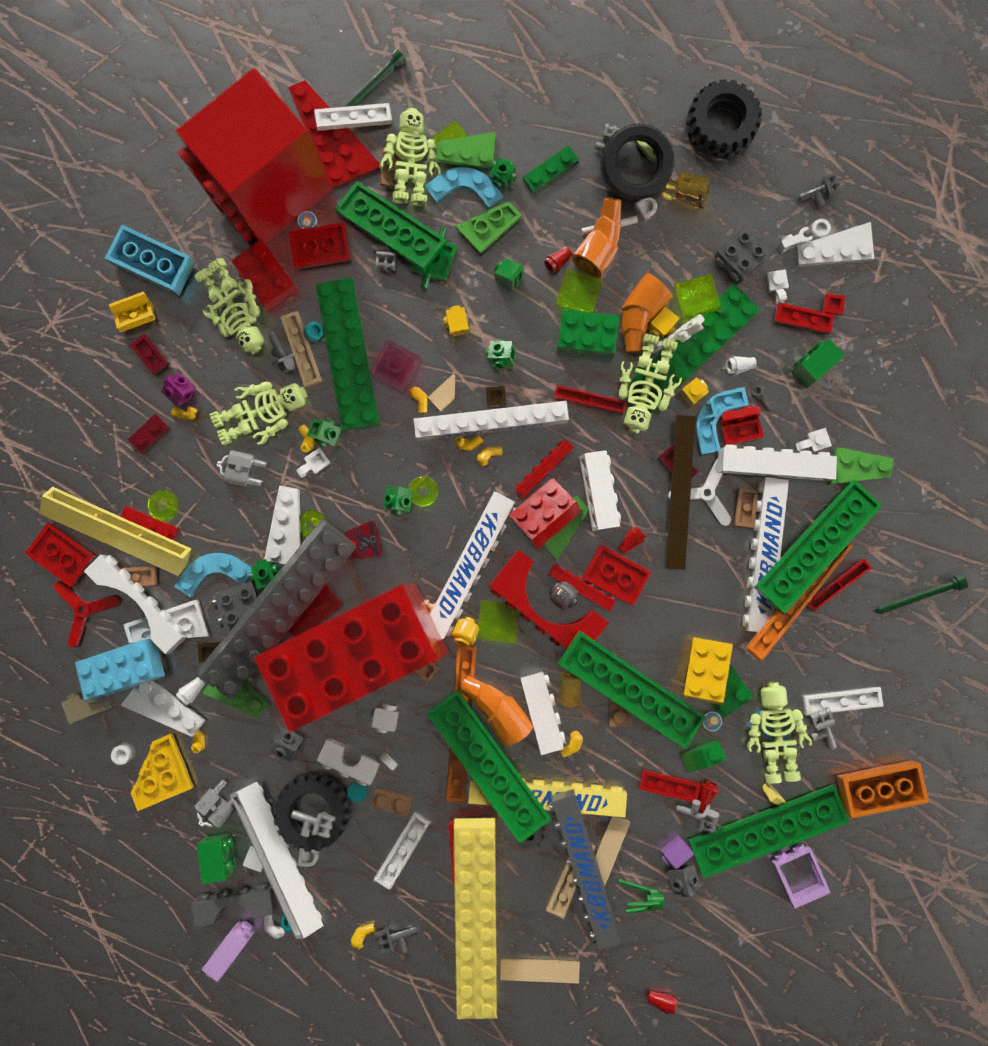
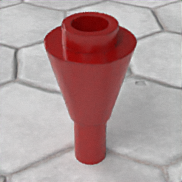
(707, 794)

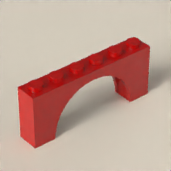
(511, 585)

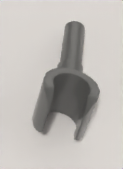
(760, 397)

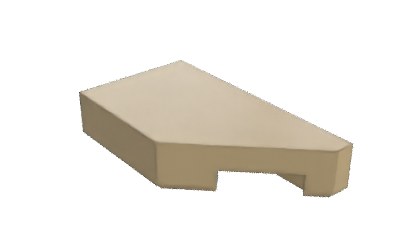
(444, 394)

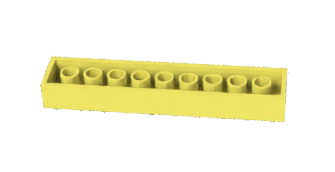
(475, 918)

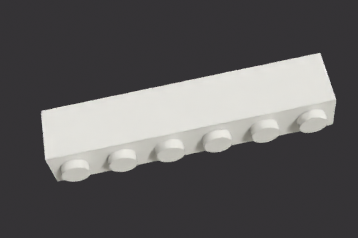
(777, 464)

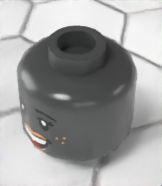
(564, 595)

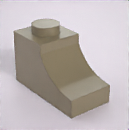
(78, 709)

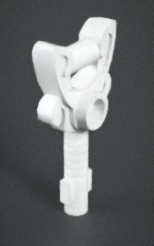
(684, 332)

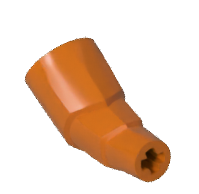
(601, 244)
(641, 308)
(502, 712)

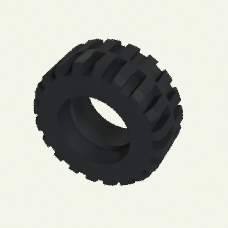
(730, 96)
(319, 785)

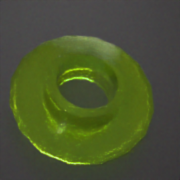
(424, 481)
(169, 511)
(310, 514)

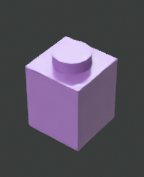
(676, 852)

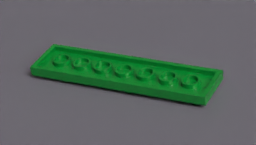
(717, 329)
(347, 354)
(818, 547)
(631, 690)
(488, 766)
(768, 831)

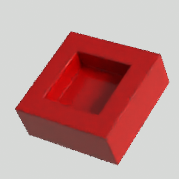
(834, 304)

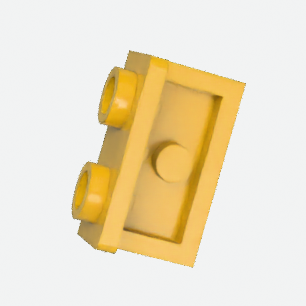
(132, 311)

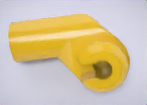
(421, 397)
(190, 414)
(308, 443)
(466, 444)
(486, 453)
(198, 742)
(574, 746)
(360, 934)

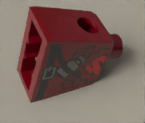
(366, 541)

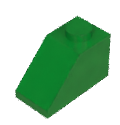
(509, 273)
(703, 756)

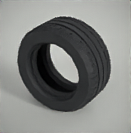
(664, 157)

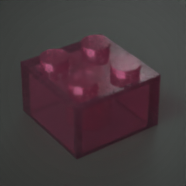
(396, 366)

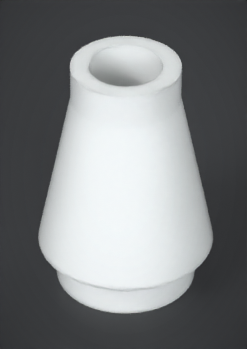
(740, 364)
(190, 691)

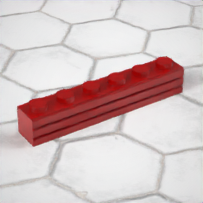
(590, 399)
(546, 466)
(839, 584)
(585, 589)

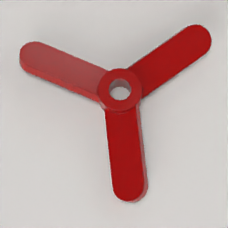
(90, 607)

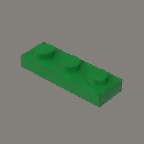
(550, 169)

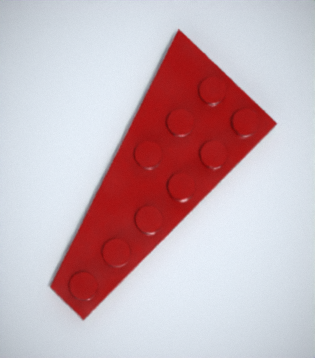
(338, 149)

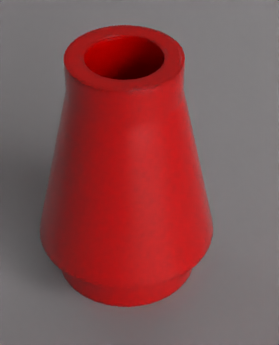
(556, 260)
(632, 540)
(663, 1002)

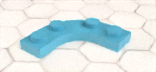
(464, 178)
(709, 415)
(210, 564)

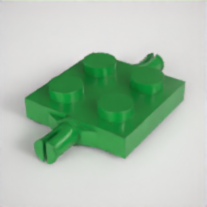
(440, 266)

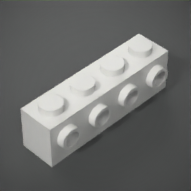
(599, 490)
(542, 713)

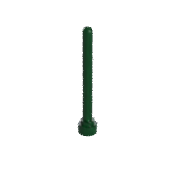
(397, 59)
(957, 583)

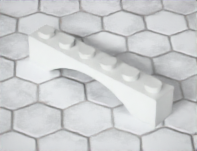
(163, 630)

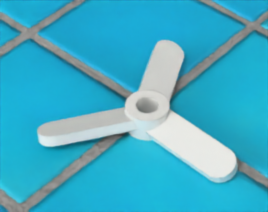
(712, 500)

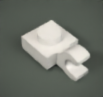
(790, 242)
(777, 283)
(815, 440)
(315, 461)

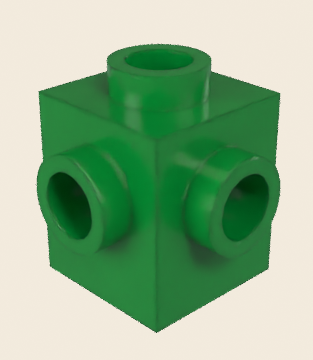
(504, 178)
(501, 354)
(324, 432)
(397, 500)
(258, 571)

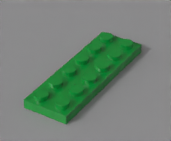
(390, 225)

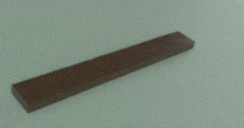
(680, 492)

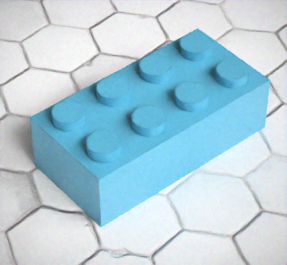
(150, 260)
(119, 669)

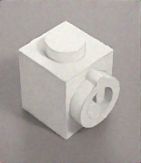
(384, 717)

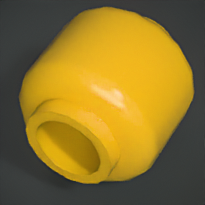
(465, 632)

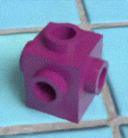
(177, 389)

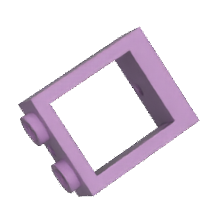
(810, 893)
(228, 950)

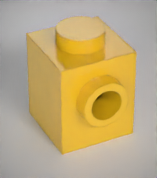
(456, 321)
(663, 323)
(694, 391)

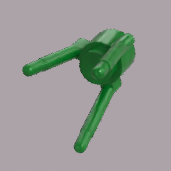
(653, 901)

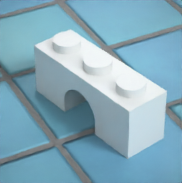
(332, 757)

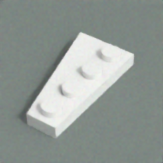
(842, 247)
(285, 526)
(186, 615)
(162, 706)

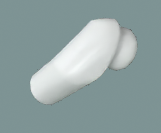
(274, 931)

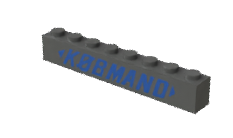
(586, 869)

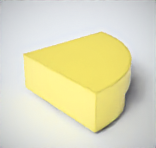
(773, 795)

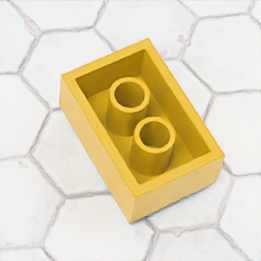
(708, 671)

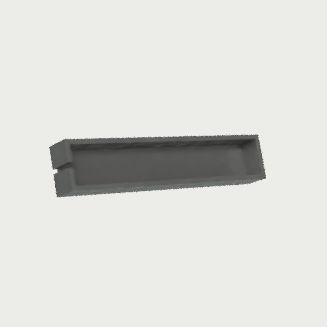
(276, 608)

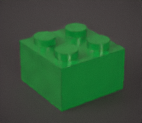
(817, 362)
(216, 858)

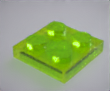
(579, 291)
(697, 296)
(497, 622)

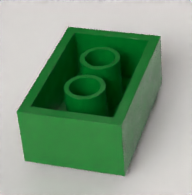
(587, 333)

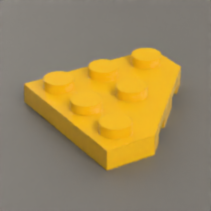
(161, 774)

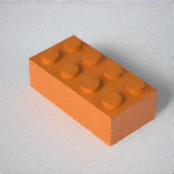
(882, 789)

